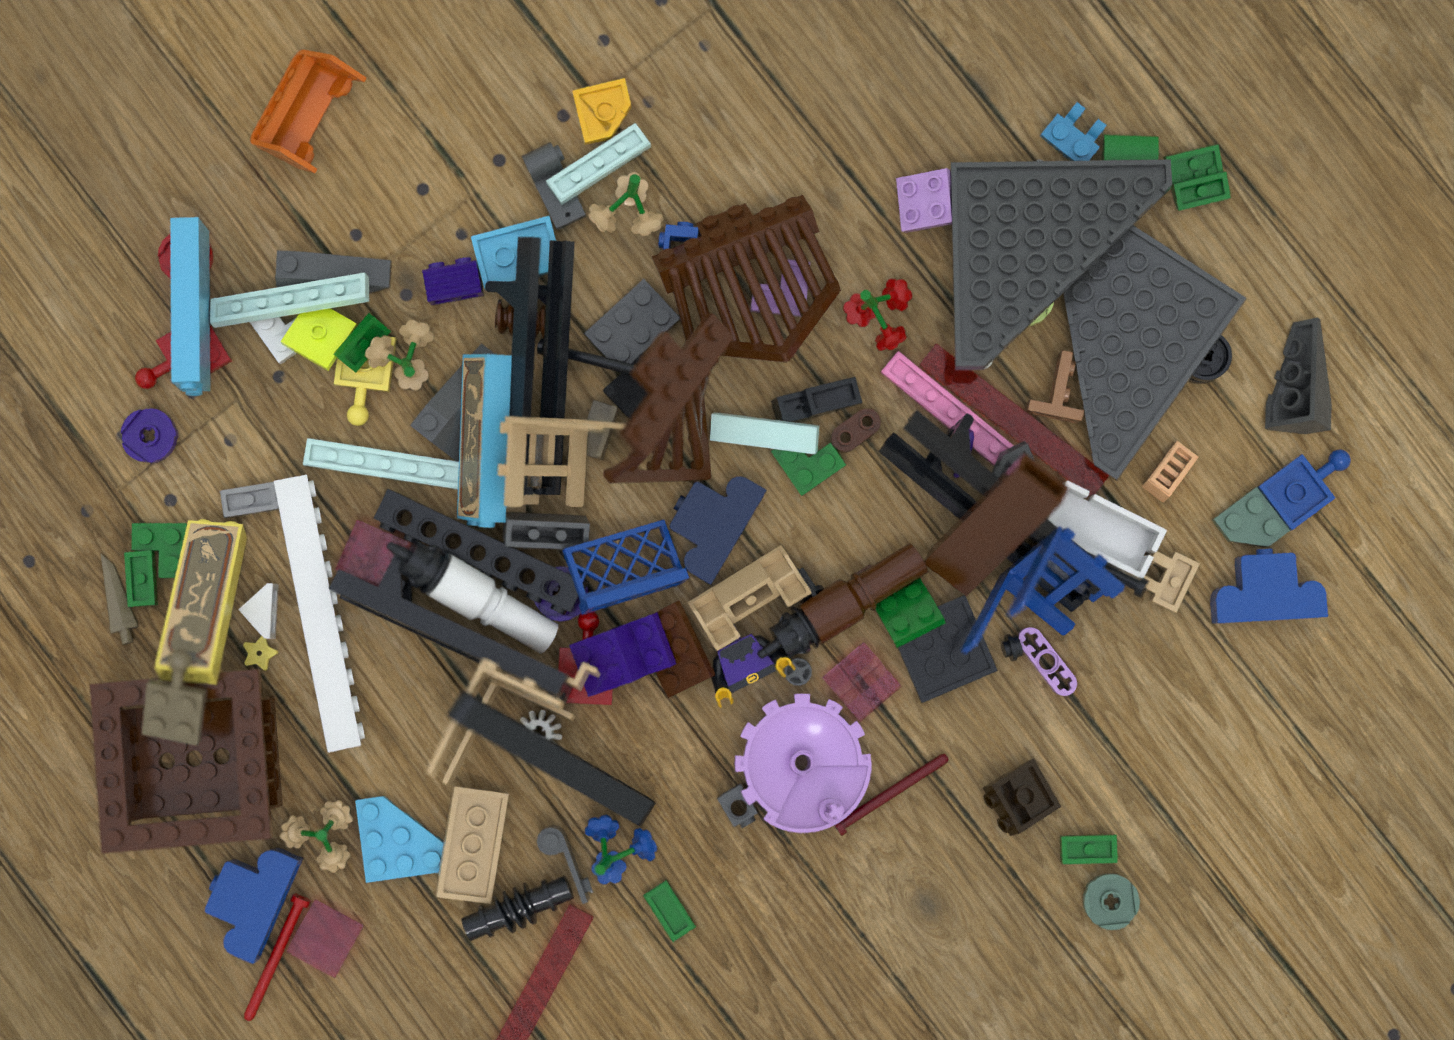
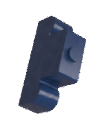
(714, 523)

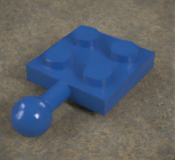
(1299, 490)

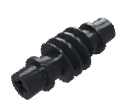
(517, 909)

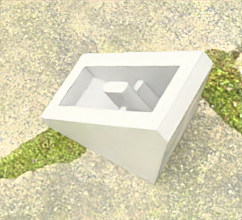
(262, 610)

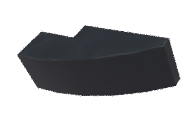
(817, 401)

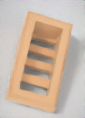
(1158, 484)

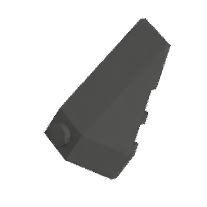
(304, 267)
(1302, 388)
(441, 415)

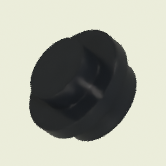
(1011, 647)

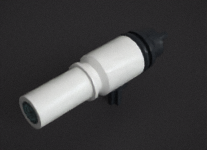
(472, 594)

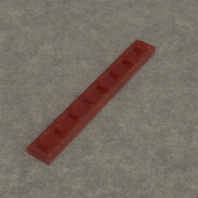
(1013, 420)

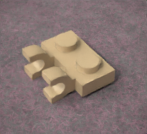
(1174, 580)

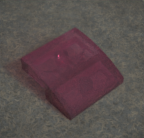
(367, 553)
(861, 682)
(325, 938)

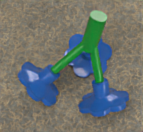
(608, 865)

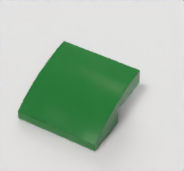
(1130, 147)
(1198, 177)

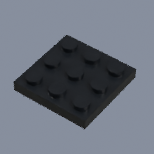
(937, 659)

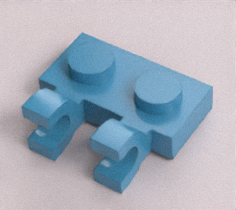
(1070, 140)

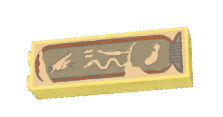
(202, 598)

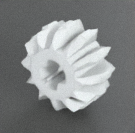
(535, 723)

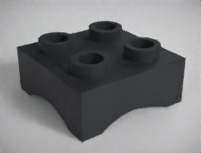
(626, 392)

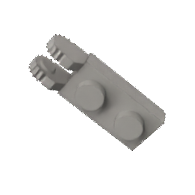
(249, 500)

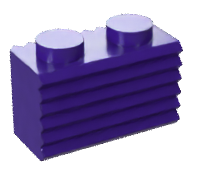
(453, 281)

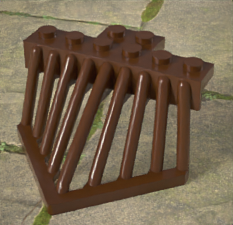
(734, 240)
(676, 391)

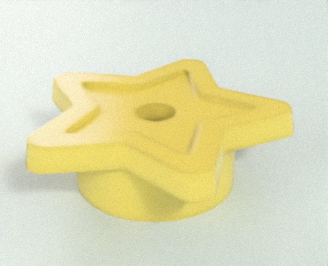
(252, 657)

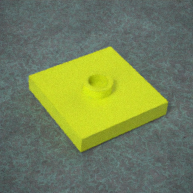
(318, 335)

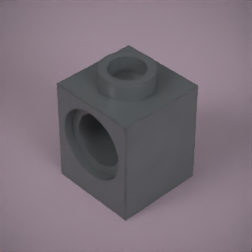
(728, 798)

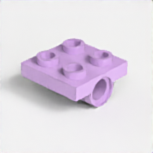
(925, 200)

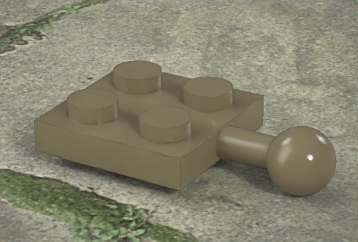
(174, 709)

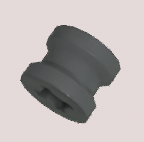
(800, 675)

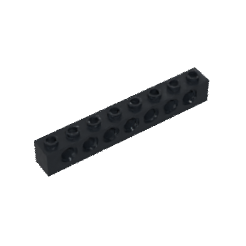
(395, 505)

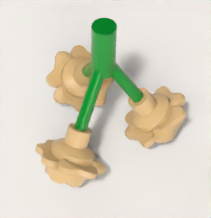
(335, 816)

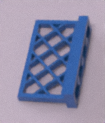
(631, 589)

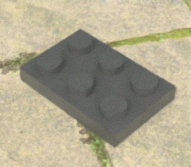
(632, 324)

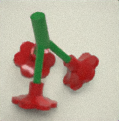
(864, 308)

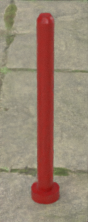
(299, 902)

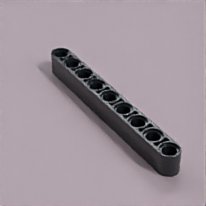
(550, 758)

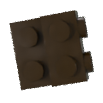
(1020, 798)

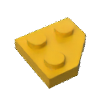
(602, 109)

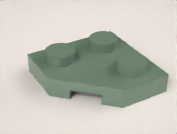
(1251, 521)

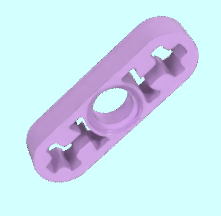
(1065, 673)

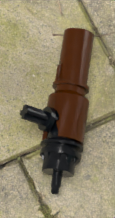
(842, 603)

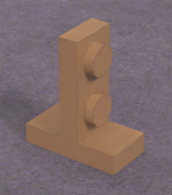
(1059, 394)

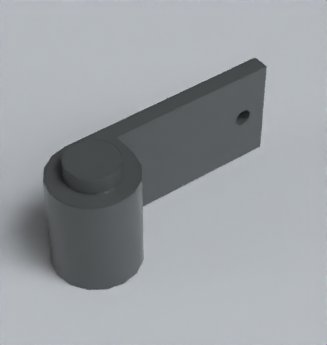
(542, 165)
(554, 841)

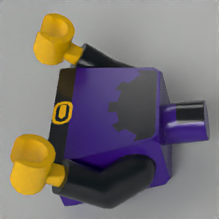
(740, 665)

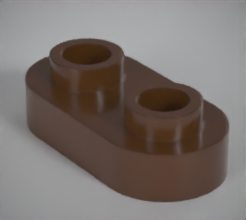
(856, 430)

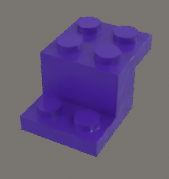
(624, 653)

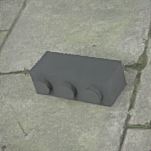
(544, 530)

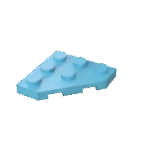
(394, 842)

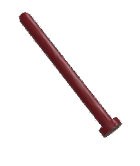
(891, 792)

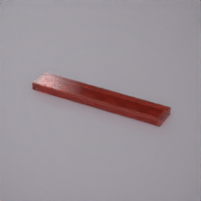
(546, 974)

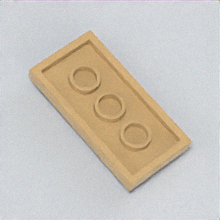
(471, 844)

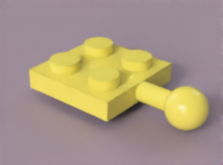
(364, 379)

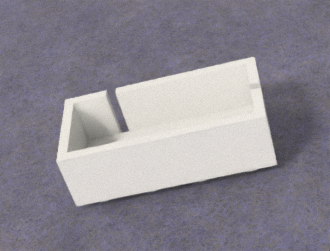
(1109, 531)

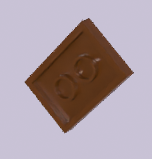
(691, 661)

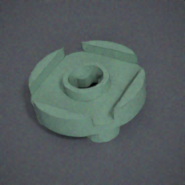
(1120, 888)

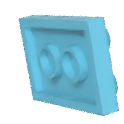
(498, 249)

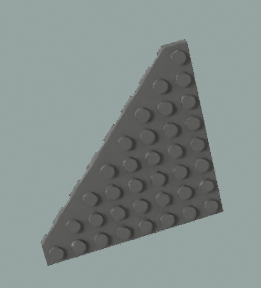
(1030, 234)
(1137, 338)

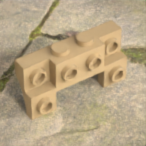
(746, 592)

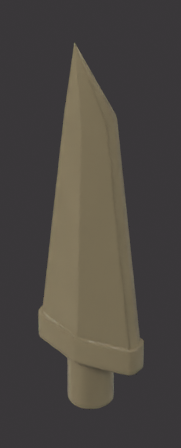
(120, 615)

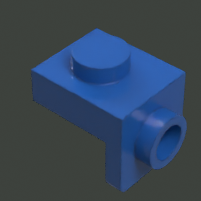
(681, 232)

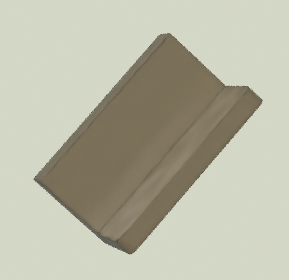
(599, 439)

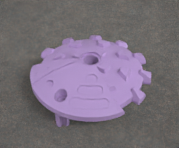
(834, 772)

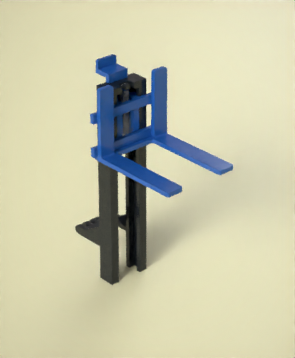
(1053, 564)

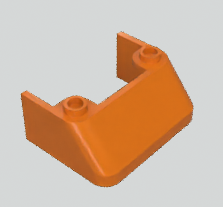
(300, 105)

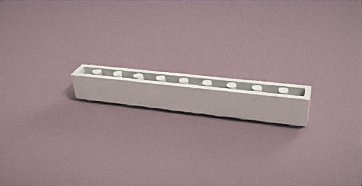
(317, 613)

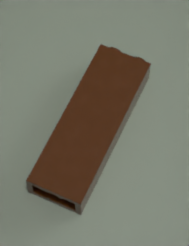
(996, 524)

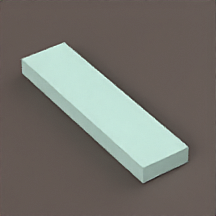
(598, 164)
(764, 433)

